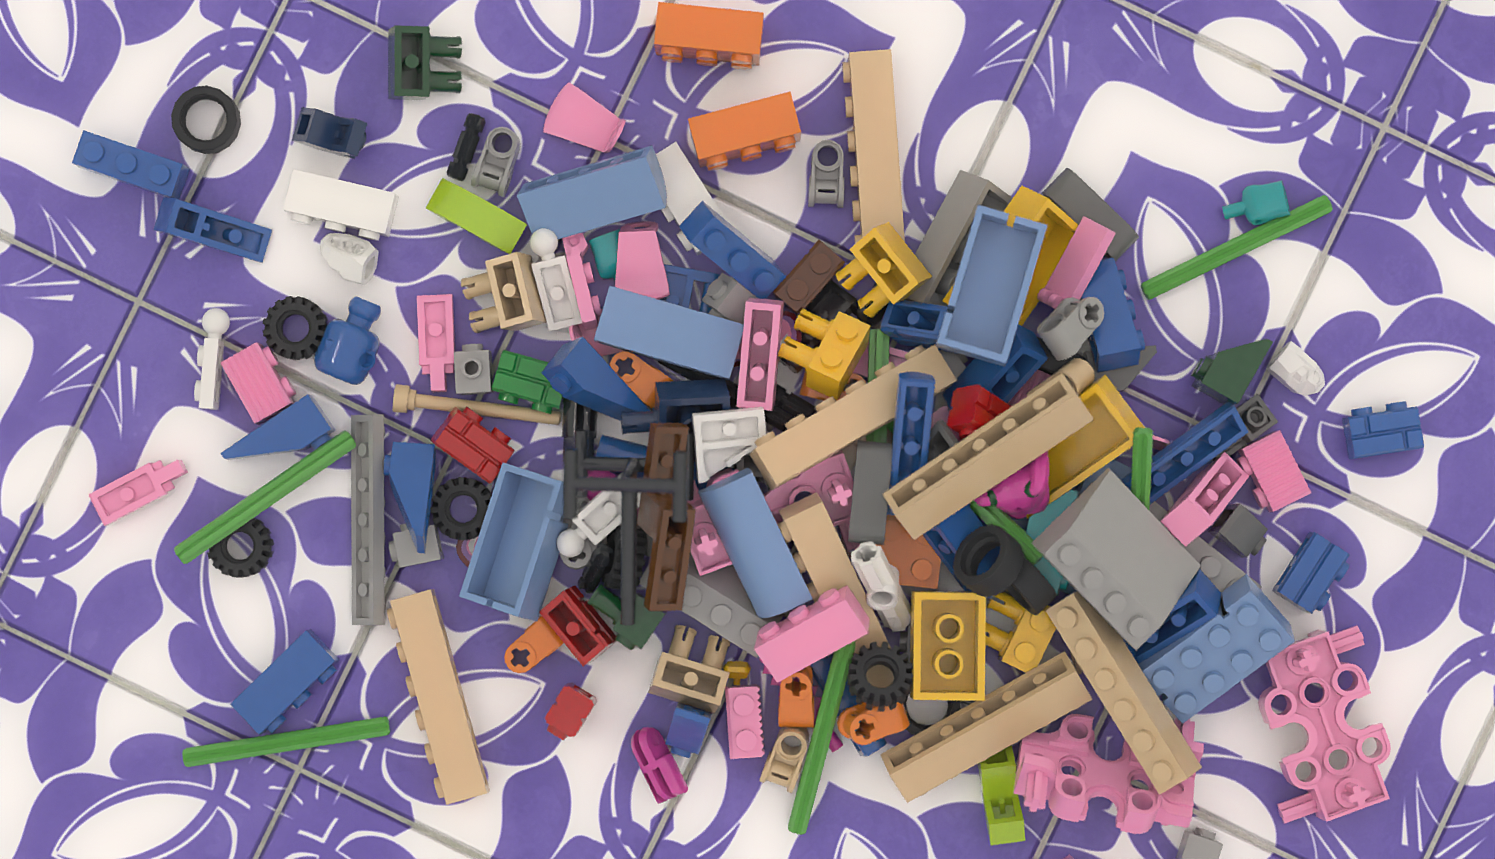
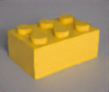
(948, 645)

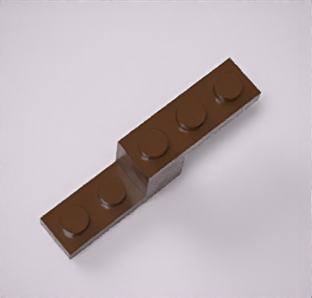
(670, 538)

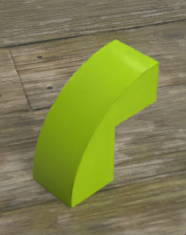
(476, 216)
(1000, 805)

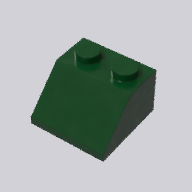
(1229, 371)

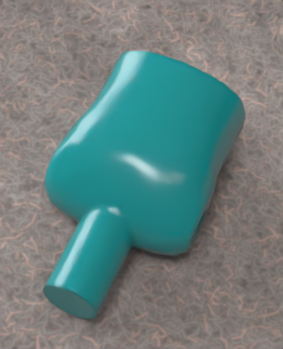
(1260, 203)
(605, 253)

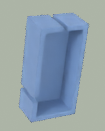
(991, 286)
(517, 544)
(1219, 652)

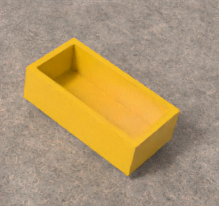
(1058, 234)
(1095, 442)

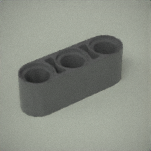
(1079, 200)
(870, 482)

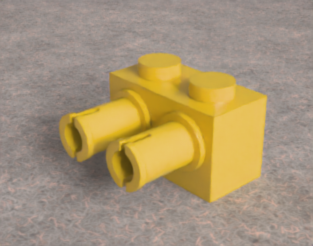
(890, 265)
(836, 357)
(1027, 640)

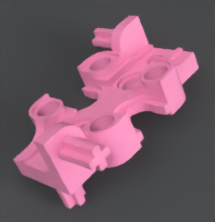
(829, 479)
(1041, 778)
(1330, 791)

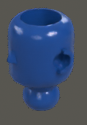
(348, 346)

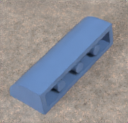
(595, 194)
(669, 333)
(755, 544)

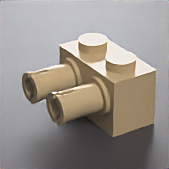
(513, 291)
(687, 680)

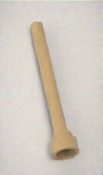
(408, 399)

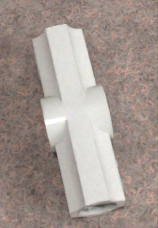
(882, 586)

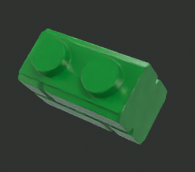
(522, 379)

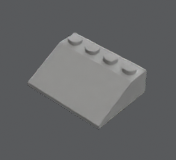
(1118, 558)

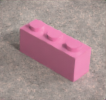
(760, 353)
(1204, 499)
(811, 633)

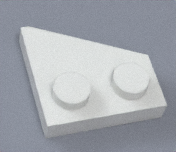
(725, 438)

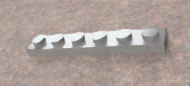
(367, 519)

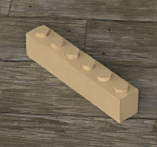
(873, 141)
(843, 421)
(987, 456)
(829, 567)
(1125, 693)
(439, 697)
(985, 727)

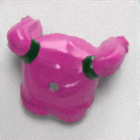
(1022, 491)

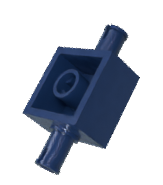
(677, 402)

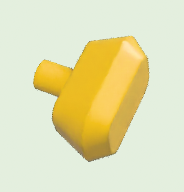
(737, 670)

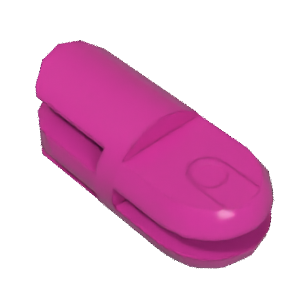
(657, 764)

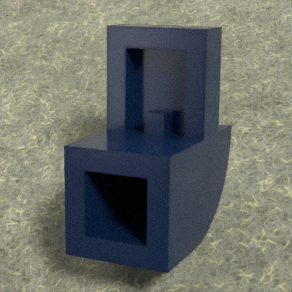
(330, 132)

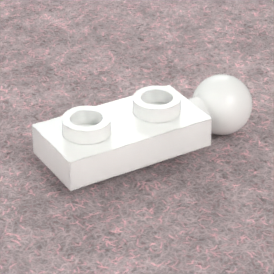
(554, 282)
(210, 356)
(593, 521)

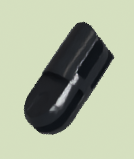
(578, 417)

